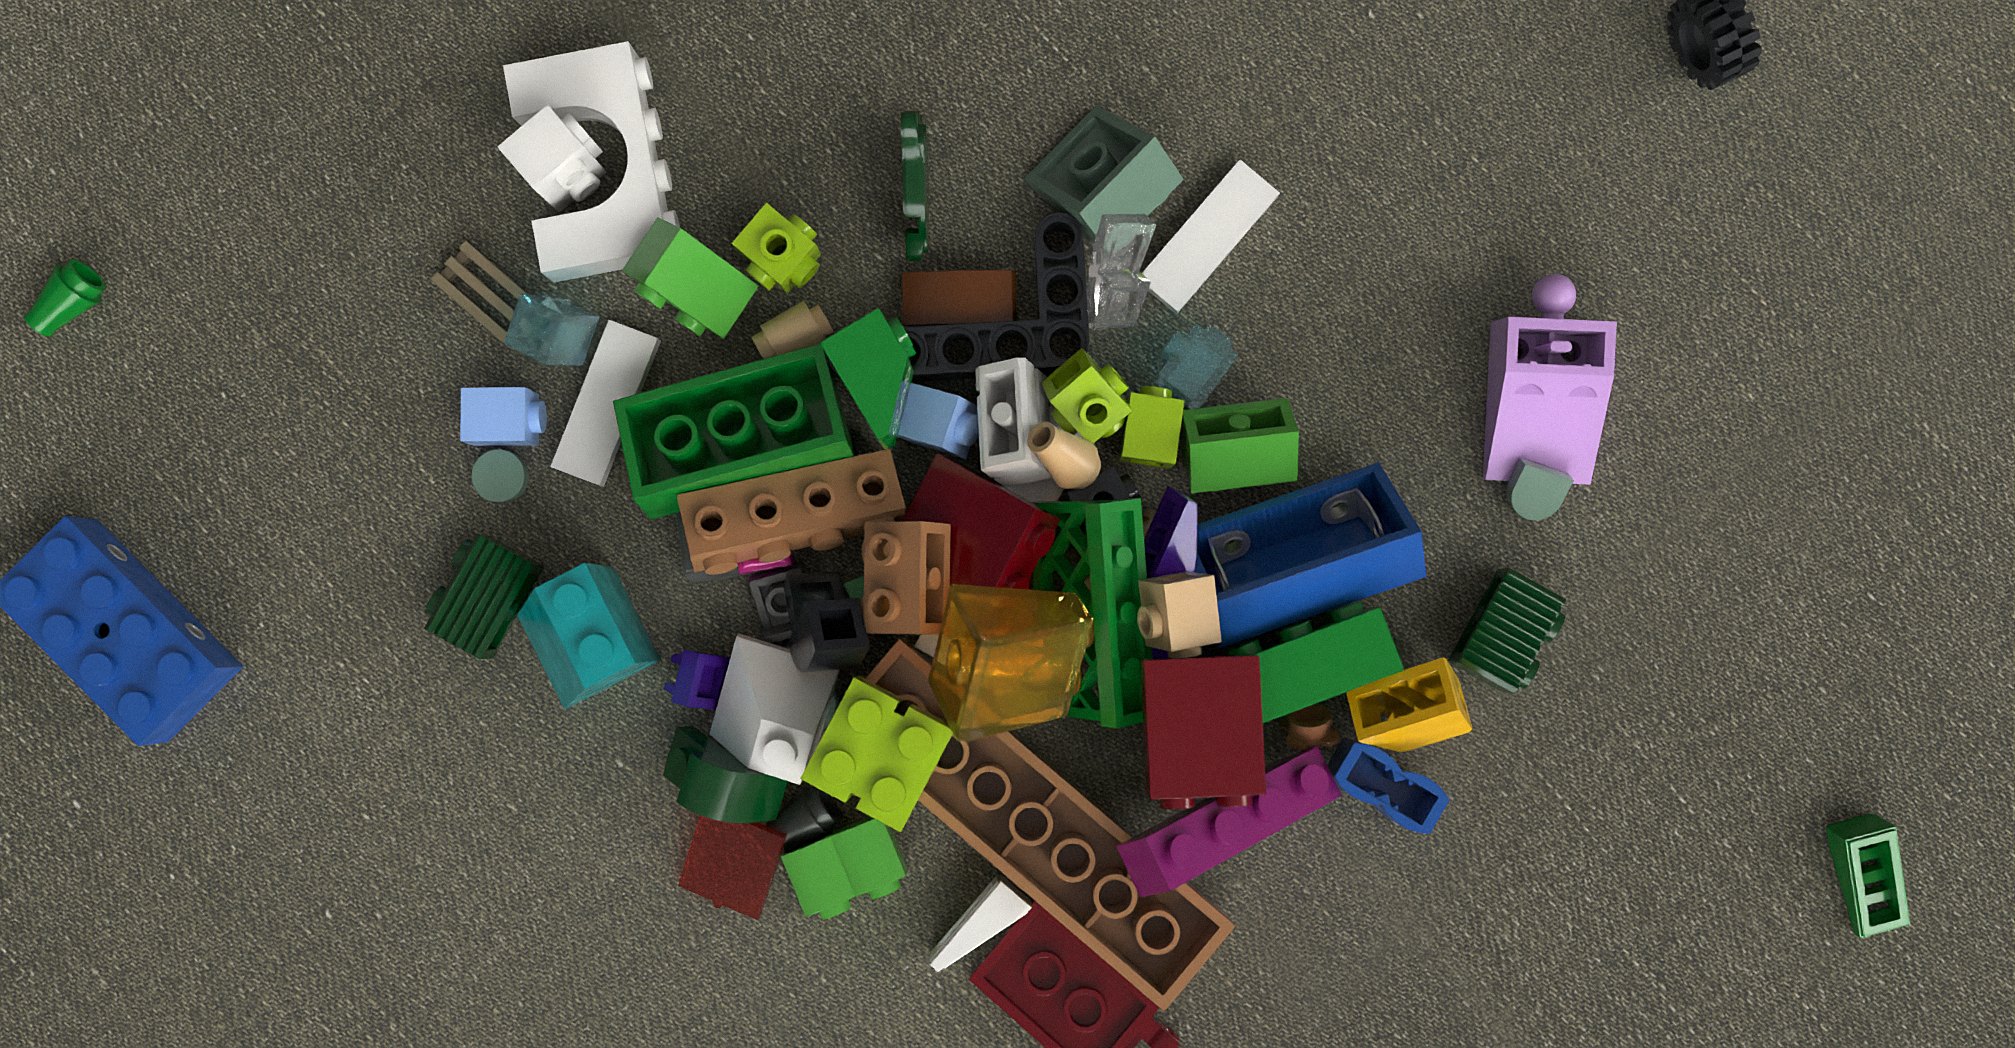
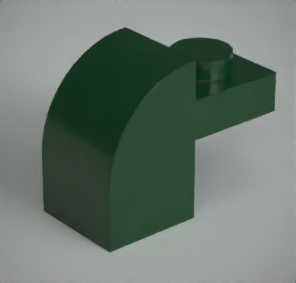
(717, 783)

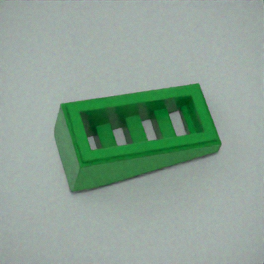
(1860, 841)

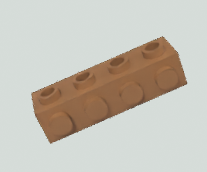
(789, 511)

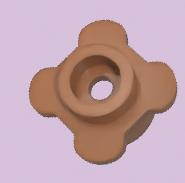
(1309, 728)

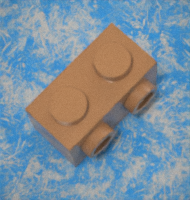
(905, 576)

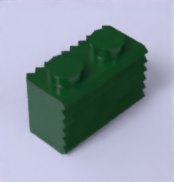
(482, 596)
(1508, 631)

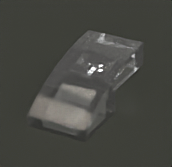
(1115, 280)

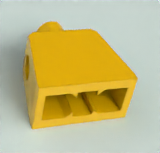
(1420, 706)

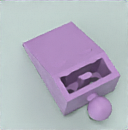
(1542, 403)

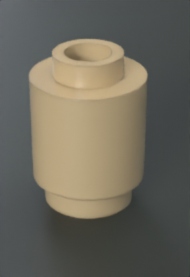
(792, 330)

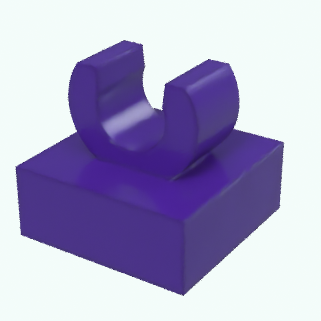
(698, 679)

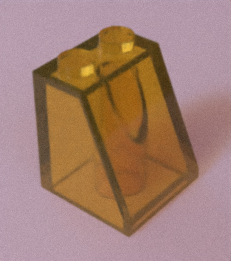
(1008, 658)

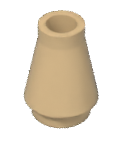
(1068, 458)

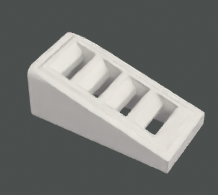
(989, 914)

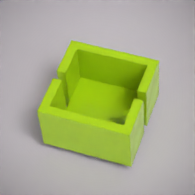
(878, 753)

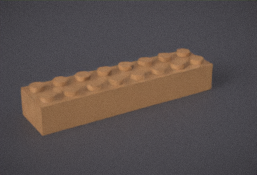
(1058, 847)

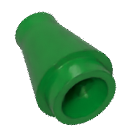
(65, 296)

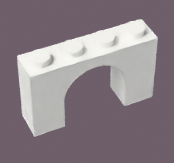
(608, 88)

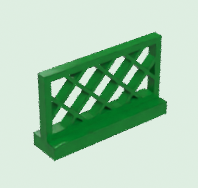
(1116, 562)

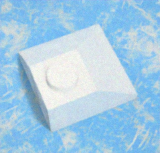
(771, 710)

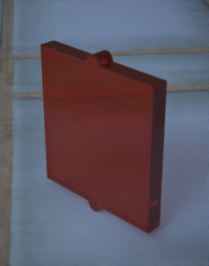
(733, 864)

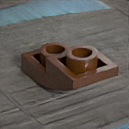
(958, 297)

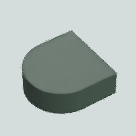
(1537, 489)

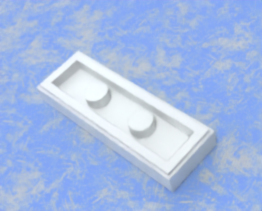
(1209, 236)
(592, 429)

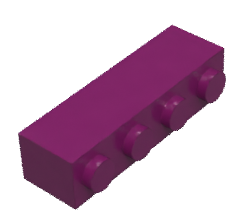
(1212, 833)

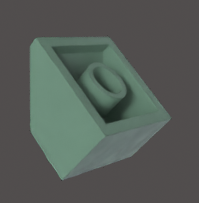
(1104, 170)

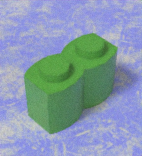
(845, 865)

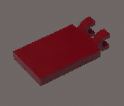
(1066, 990)

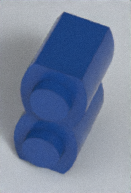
(1394, 791)

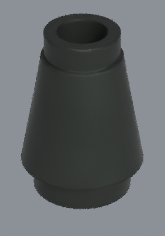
(806, 817)

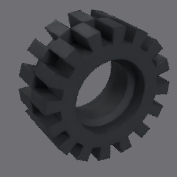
(1714, 40)

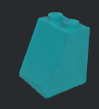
(586, 632)

